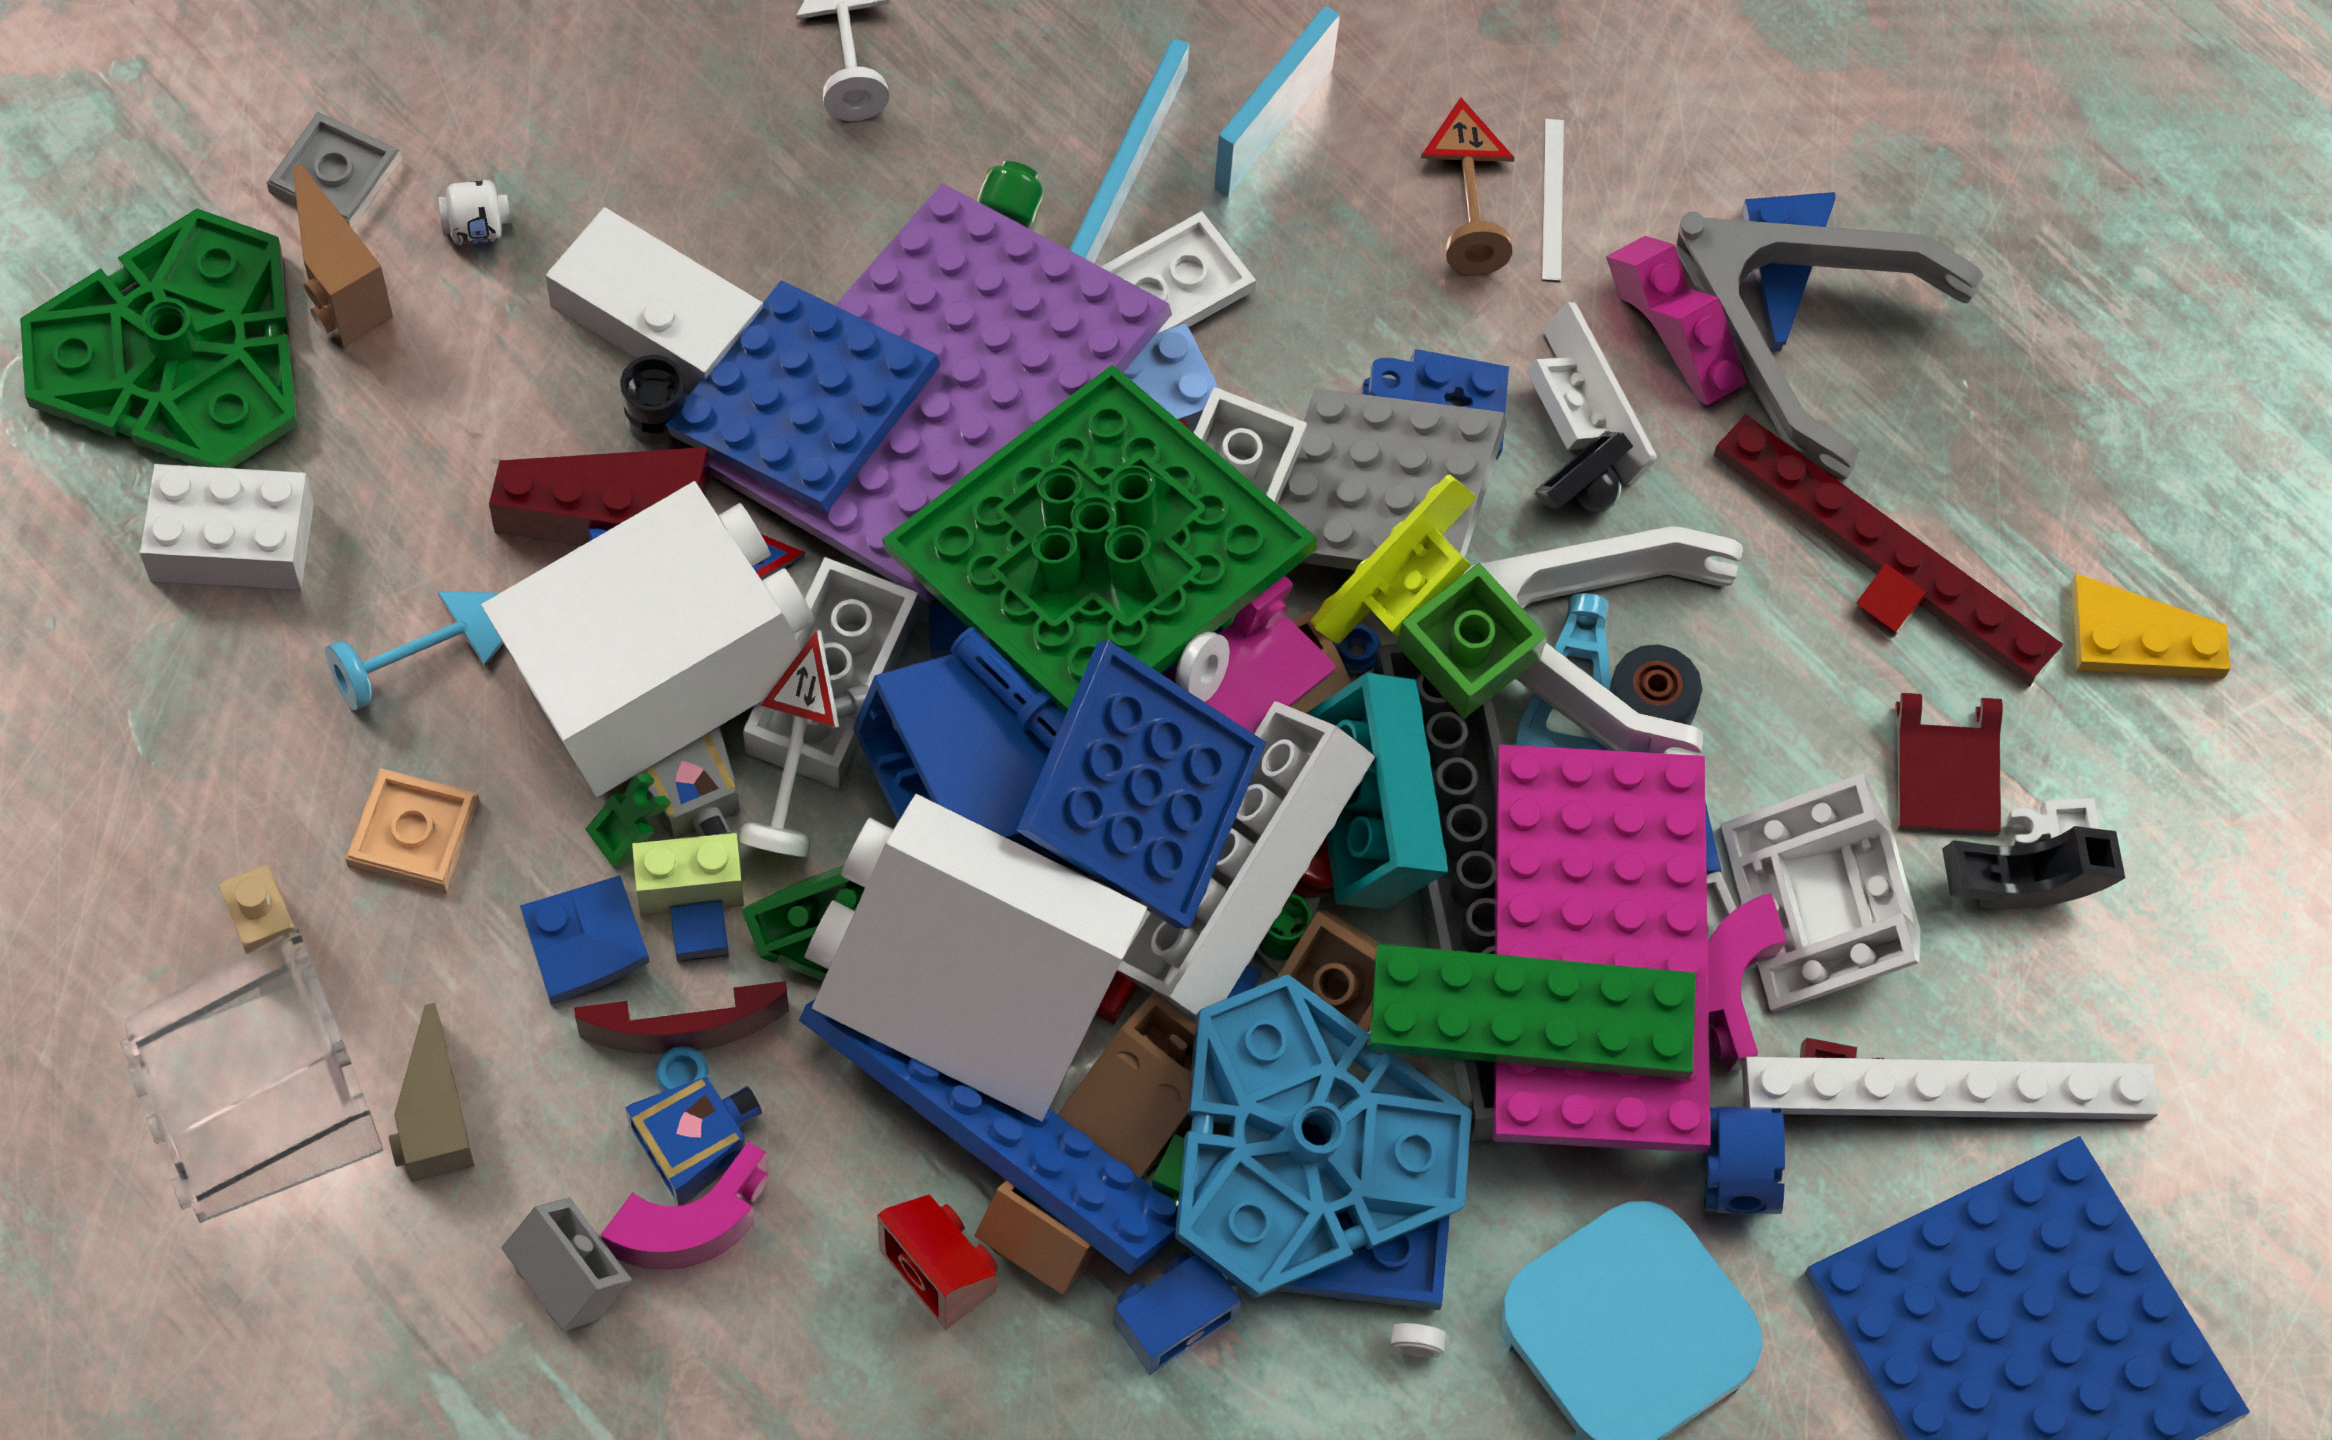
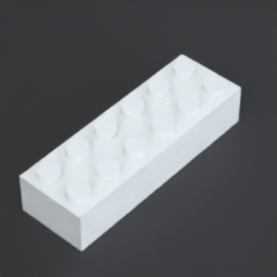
(1281, 823)

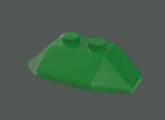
(788, 918)

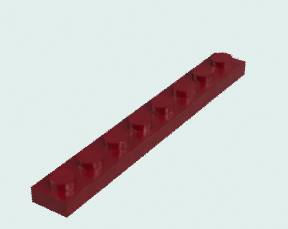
(1879, 540)

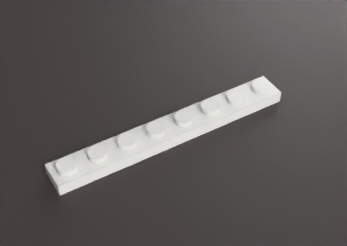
(1951, 1088)

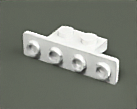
(1585, 394)

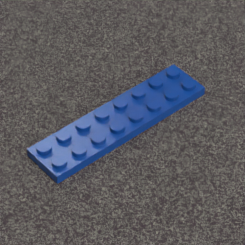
(1042, 1159)

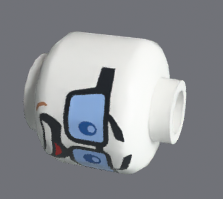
(473, 212)

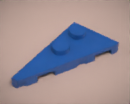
(1784, 284)

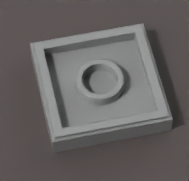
(341, 162)

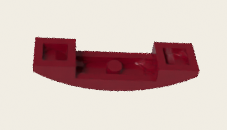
(753, 1010)

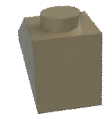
(428, 1111)

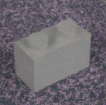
(566, 1264)

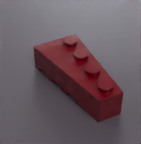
(570, 494)

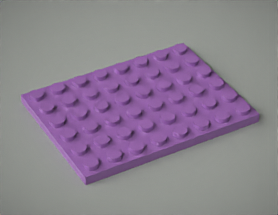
(1013, 337)

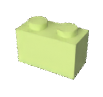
(687, 872)

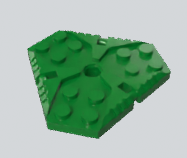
(200, 390)

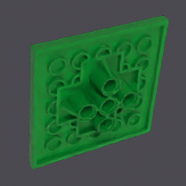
(1096, 533)

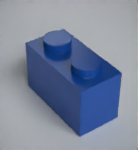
(1175, 1310)

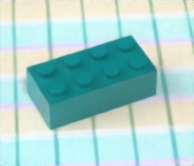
(1390, 828)

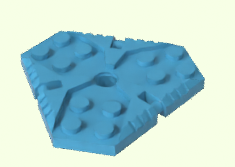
(1266, 1196)

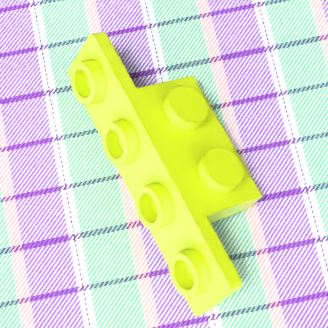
(1404, 569)

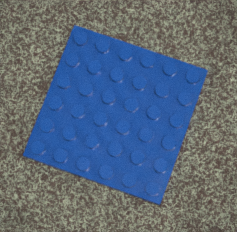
(2026, 1317)

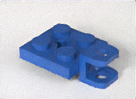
(1438, 376)

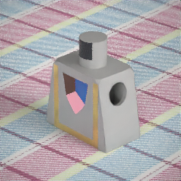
(698, 786)

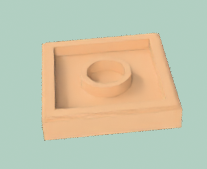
(412, 829)

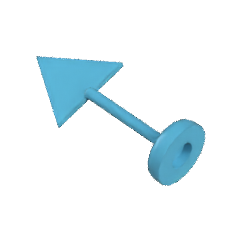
(465, 607)

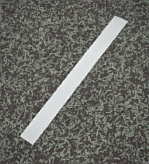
(1553, 200)

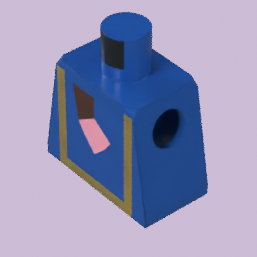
(691, 1134)

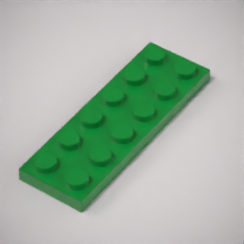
(1533, 1011)

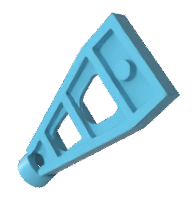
(1584, 612)

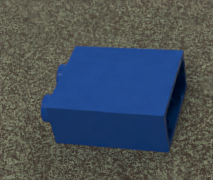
(953, 742)

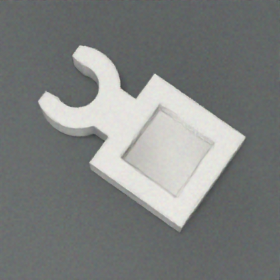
(2055, 819)

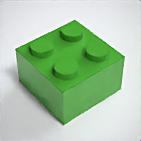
(1471, 640)

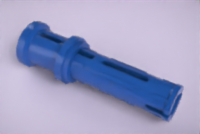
(1033, 708)

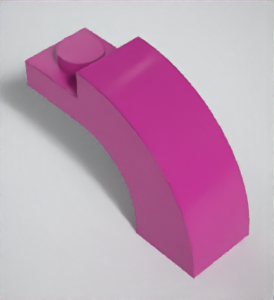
(1742, 939)
(692, 1232)

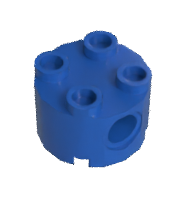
(1745, 1160)

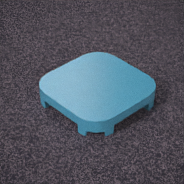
(1631, 1325)

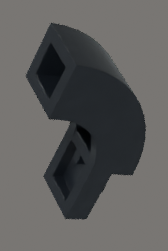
(2035, 873)

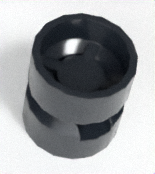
(652, 396)

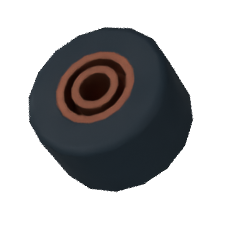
(1659, 668)

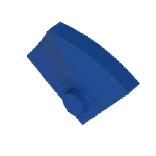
(584, 938)

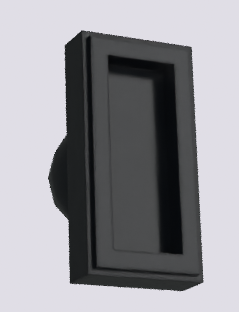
(1588, 476)

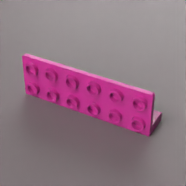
(1266, 660)

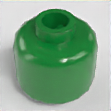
(1012, 192)

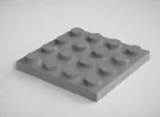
(1374, 462)

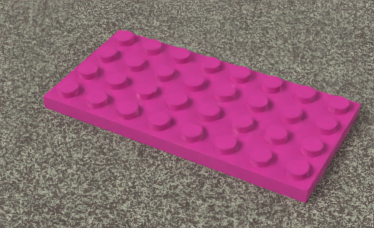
(1609, 870)

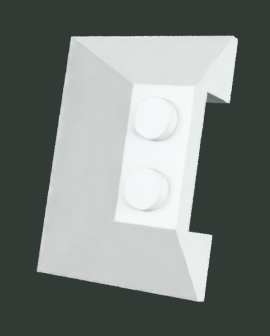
(1833, 887)

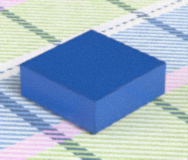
(699, 930)

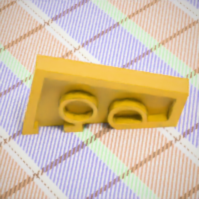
(2142, 635)

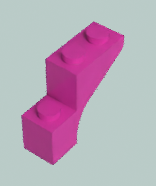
(1686, 319)

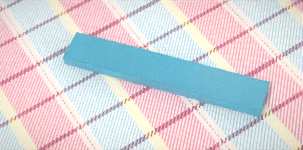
(1132, 151)

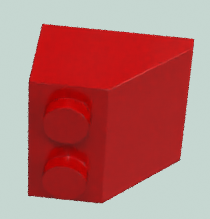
(936, 1258)

